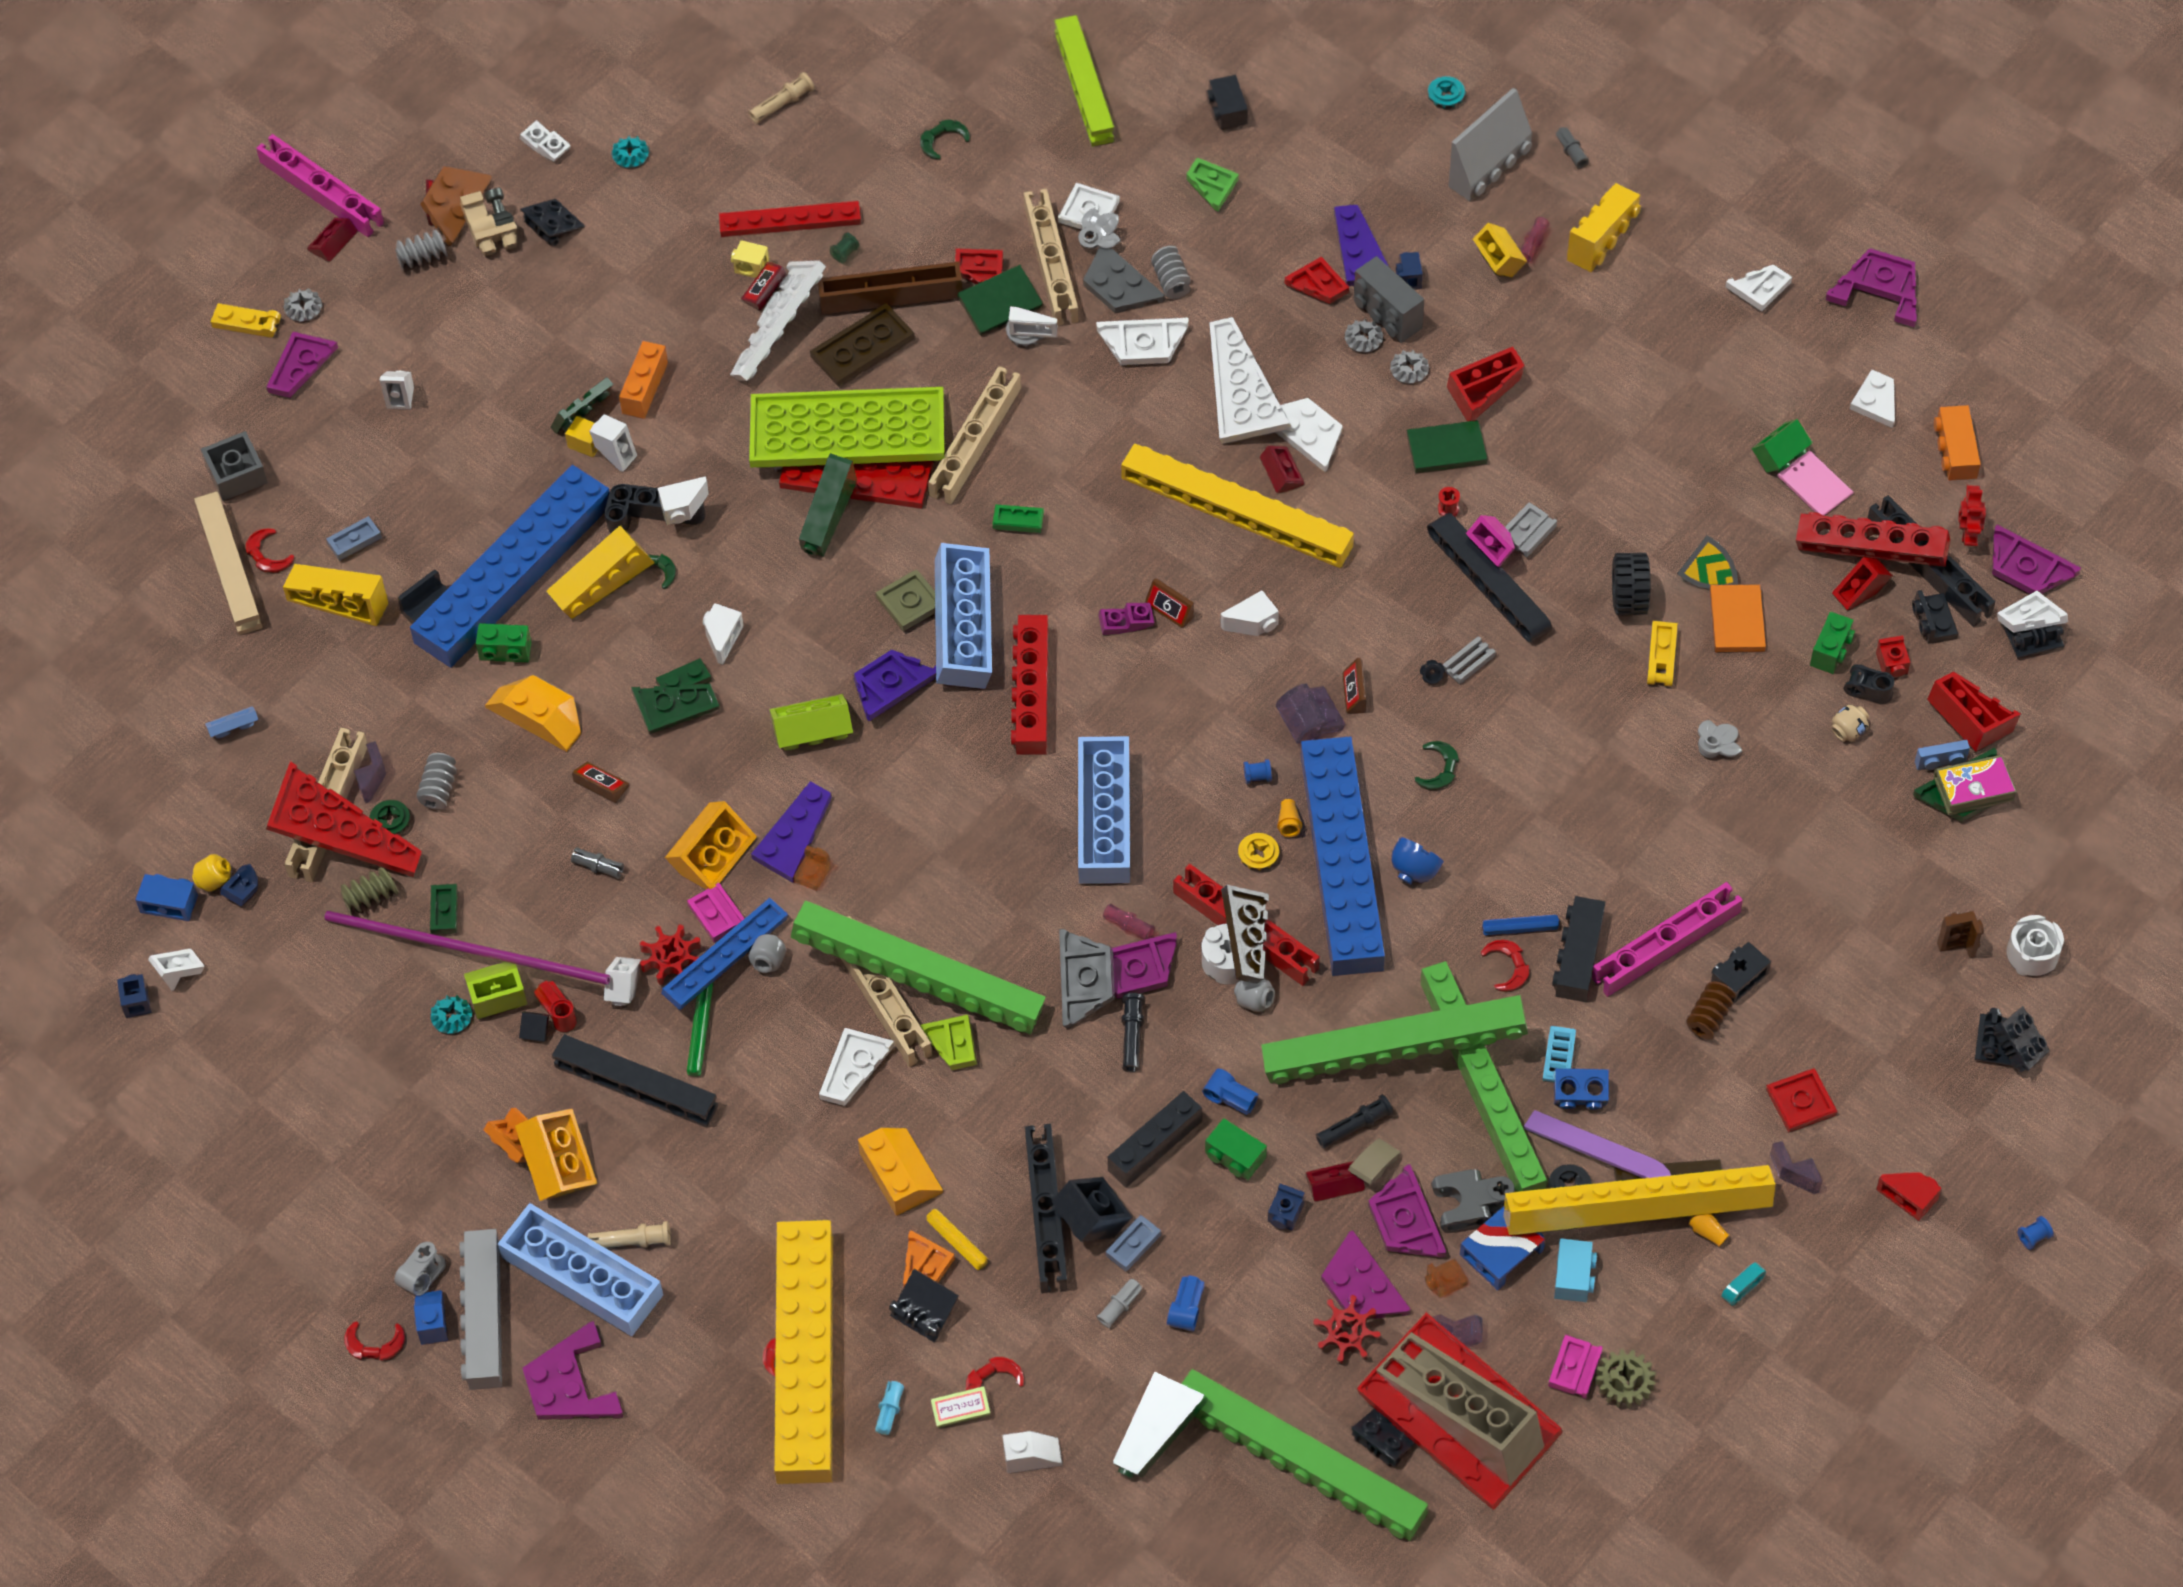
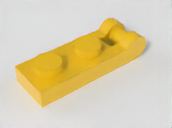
(245, 320)
(1662, 652)

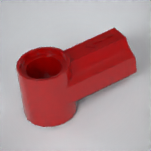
(556, 1005)

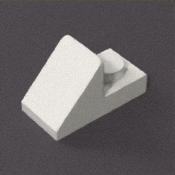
(176, 965)

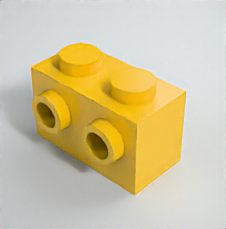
(1499, 250)

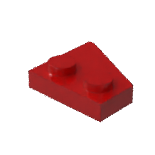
(1318, 281)

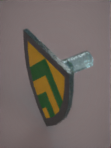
(1709, 565)

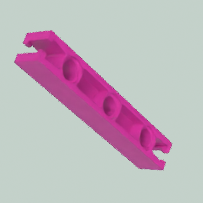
(319, 185)
(1652, 949)

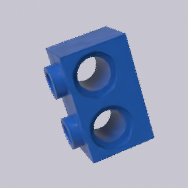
(1580, 1080)

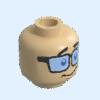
(1850, 723)

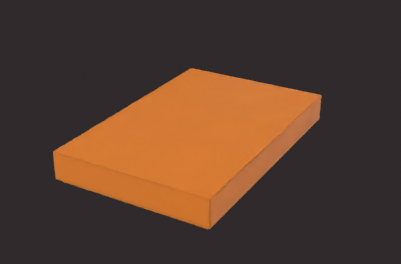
(1737, 618)

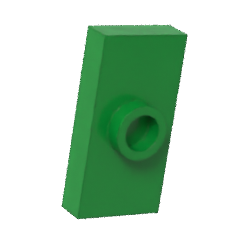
(1018, 518)

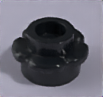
(1432, 677)

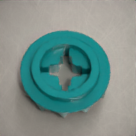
(1446, 84)
(638, 156)
(456, 1022)

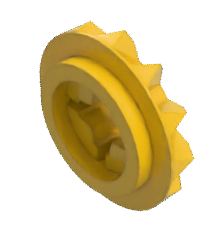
(1261, 842)

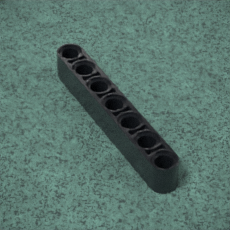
(1489, 579)

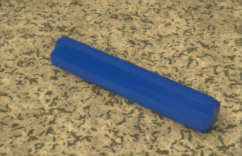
(1520, 924)

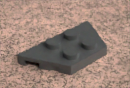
(1119, 283)
(1085, 976)

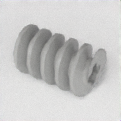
(420, 249)
(1171, 272)
(437, 781)

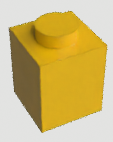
(579, 437)

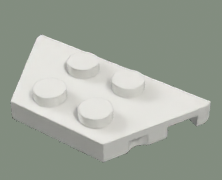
(1143, 340)
(1312, 431)

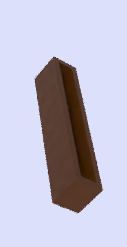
(890, 287)

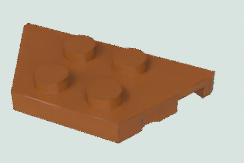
(444, 195)

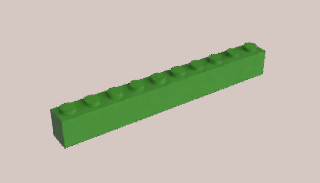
(917, 967)
(1394, 1039)
(1487, 1089)
(1308, 1459)

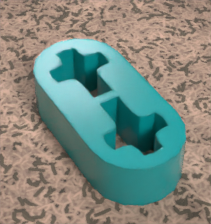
(1743, 1283)

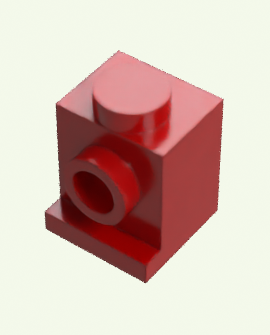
(1893, 656)

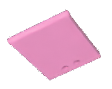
(1815, 483)

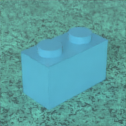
(1573, 1270)

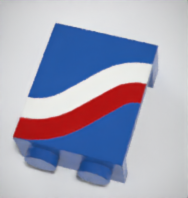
(1496, 1252)

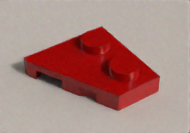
(979, 264)

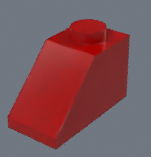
(1862, 582)
(1910, 1192)

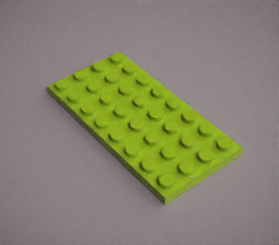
(849, 424)

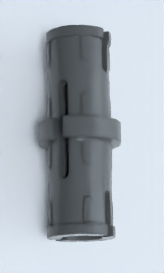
(597, 863)

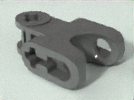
(1475, 1196)

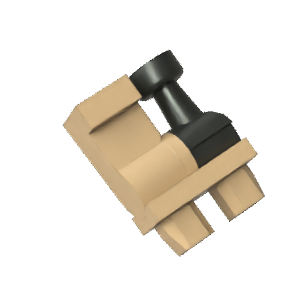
(489, 228)

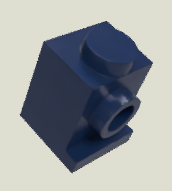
(1410, 269)
(134, 995)
(1292, 1201)

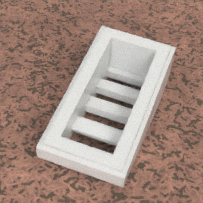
(1031, 323)

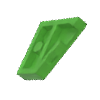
(1212, 181)

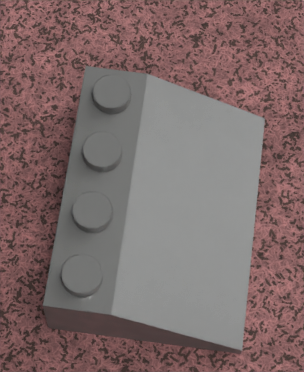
(1489, 146)

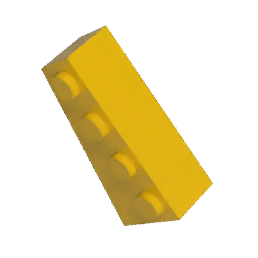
(1602, 227)
(600, 573)
(338, 592)

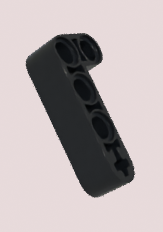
(635, 505)

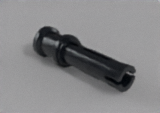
(1132, 1022)
(1364, 1117)

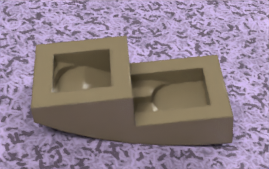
(1374, 1160)

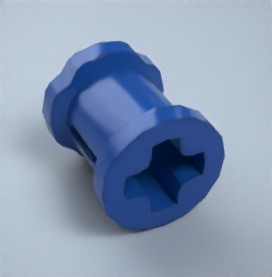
(1257, 771)
(2035, 1232)

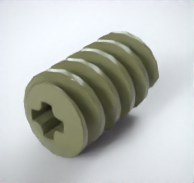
(368, 889)

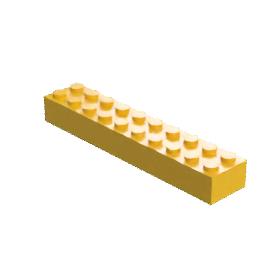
(804, 1352)

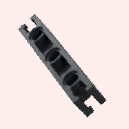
(1948, 580)
(635, 1080)
(1046, 1222)

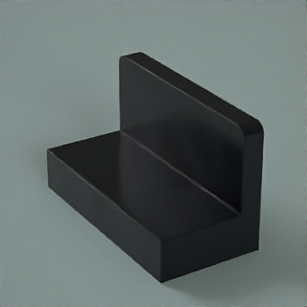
(421, 596)

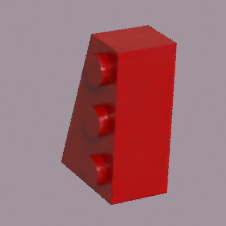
(1484, 382)
(1971, 712)

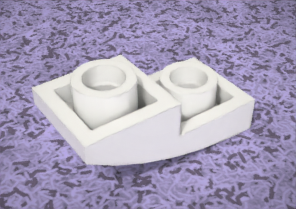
(543, 142)

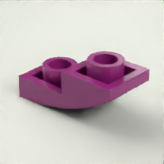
(1131, 618)

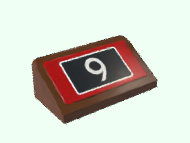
(1170, 603)
(1354, 687)
(600, 781)

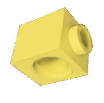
(749, 258)

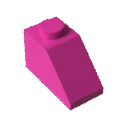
(1492, 538)

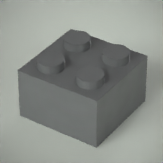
(234, 466)

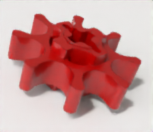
(1972, 515)
(663, 953)
(1353, 1339)

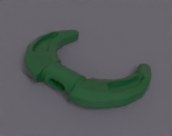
(945, 125)
(666, 566)
(1443, 779)

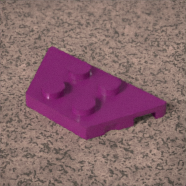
(2028, 564)
(1143, 964)
(1405, 1217)
(1358, 1274)

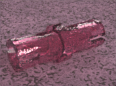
(1534, 237)
(1128, 921)

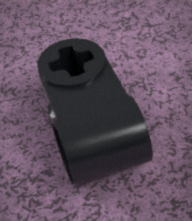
(1870, 684)

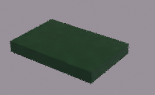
(991, 300)
(1446, 446)

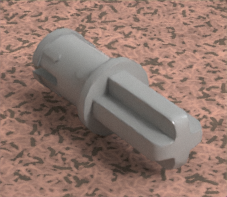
(1119, 1303)

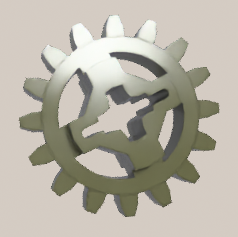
(1635, 1372)

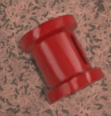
(1446, 499)

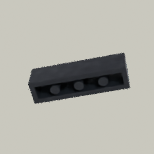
(1580, 948)
(1154, 1139)

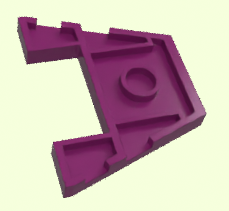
(1882, 276)
(557, 1383)

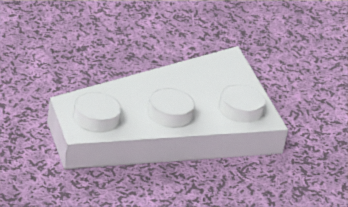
(852, 1064)

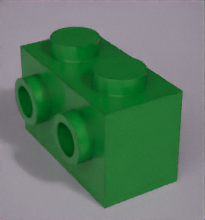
(1782, 445)
(503, 642)
(1832, 642)
(1235, 1149)

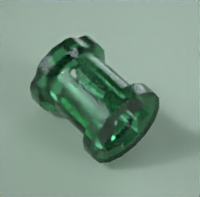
(844, 247)

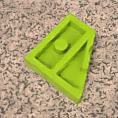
(952, 1041)

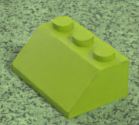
(811, 721)

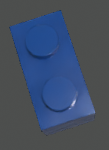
(166, 897)

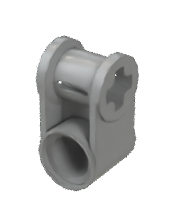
(420, 1270)

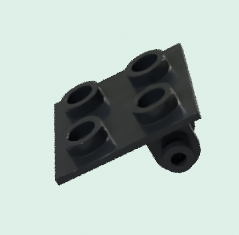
(550, 220)
(2035, 640)
(2023, 1037)
(1987, 1045)
(923, 1305)
(1378, 1432)

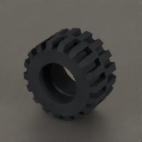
(1631, 583)

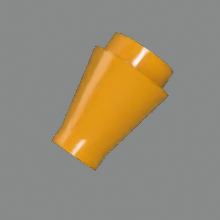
(1289, 820)
(1709, 1228)

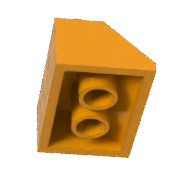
(711, 845)
(555, 1154)
(898, 1168)

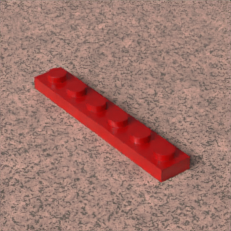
(789, 219)

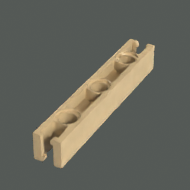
(1050, 256)
(974, 435)
(228, 563)
(335, 777)
(891, 1011)

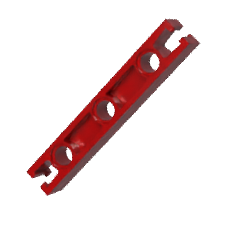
(1276, 938)

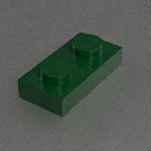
(688, 674)
(444, 909)

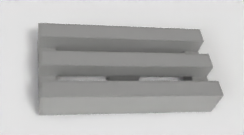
(1482, 647)

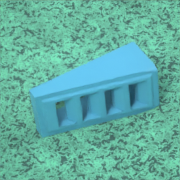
(1559, 1038)

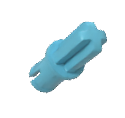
(889, 1407)

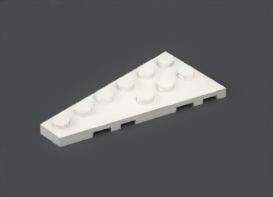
(777, 313)
(1242, 393)

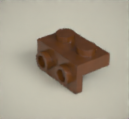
(1961, 931)

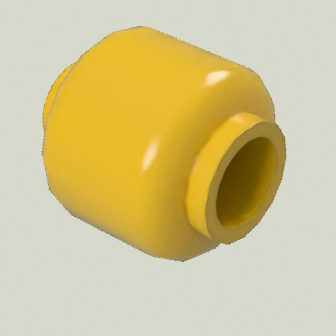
(211, 872)

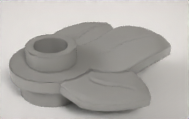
(1101, 227)
(1718, 740)

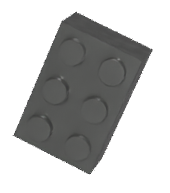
(1388, 299)

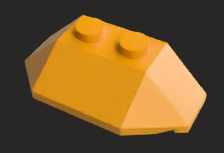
(539, 710)

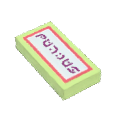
(960, 1407)

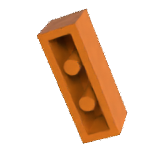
(643, 379)
(1957, 443)

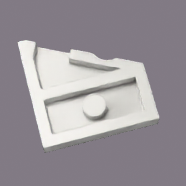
(1760, 286)
(1876, 399)
(2032, 613)

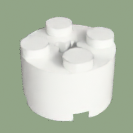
(2034, 946)
(1217, 955)

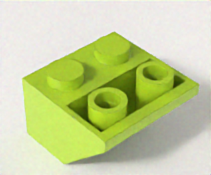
(495, 989)

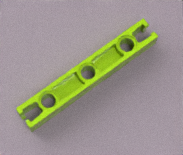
(1084, 81)

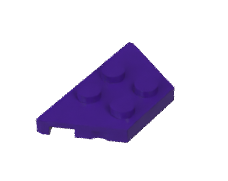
(890, 681)

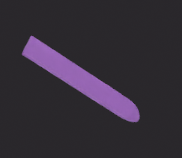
(1595, 1146)

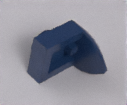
(241, 885)

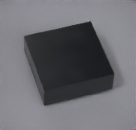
(534, 1026)

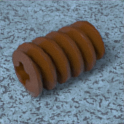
(1710, 1010)

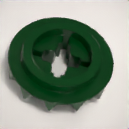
(398, 811)

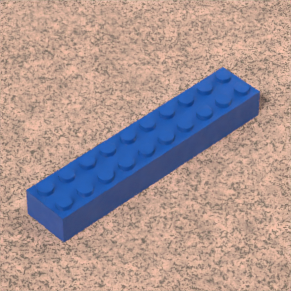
(511, 565)
(1342, 856)

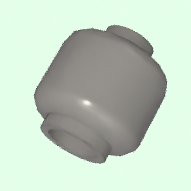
(767, 953)
(1254, 996)

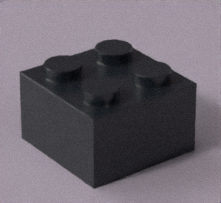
(1091, 1209)

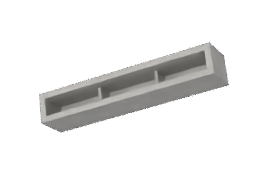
(482, 1309)

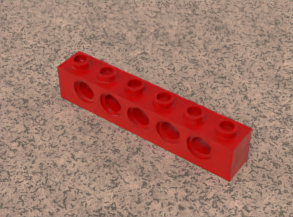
(1883, 548)
(1034, 739)

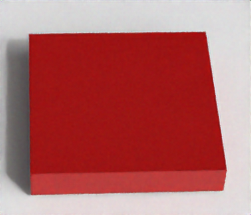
(1801, 1100)

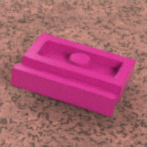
(715, 912)
(1575, 1366)

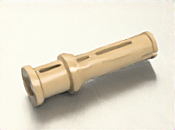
(789, 93)
(643, 1236)

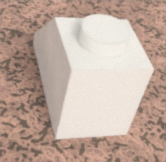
(397, 389)
(614, 441)
(682, 499)
(1251, 616)
(722, 629)
(623, 980)
(1030, 1451)

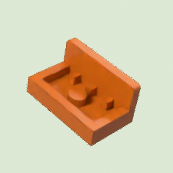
(505, 1135)

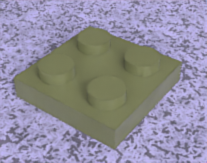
(908, 600)

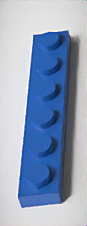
(723, 954)

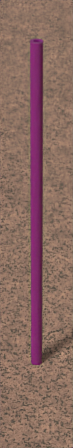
(467, 947)

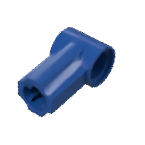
(1224, 1088)
(1185, 1310)

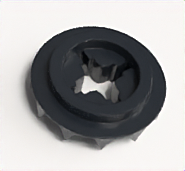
(1567, 1173)

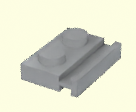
(1530, 528)

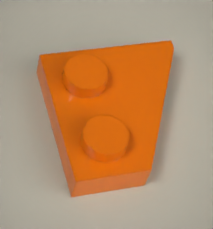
(926, 1258)

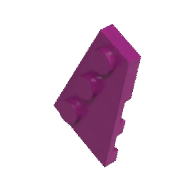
(299, 362)

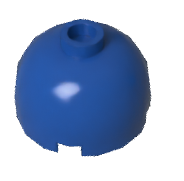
(1414, 862)

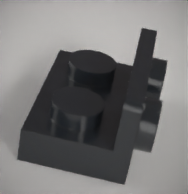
(1934, 617)

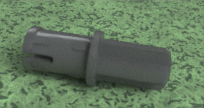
(1572, 147)

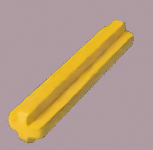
(956, 1239)

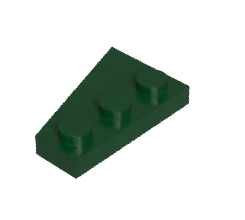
(673, 705)

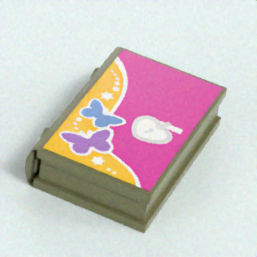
(1974, 784)

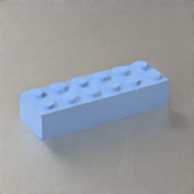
(963, 616)
(1103, 810)
(580, 1269)

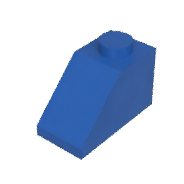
(430, 1317)

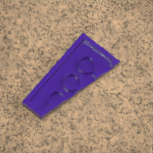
(1355, 240)
(785, 843)

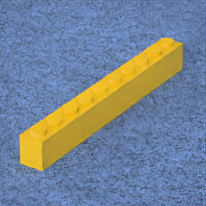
(1237, 505)
(1639, 1200)

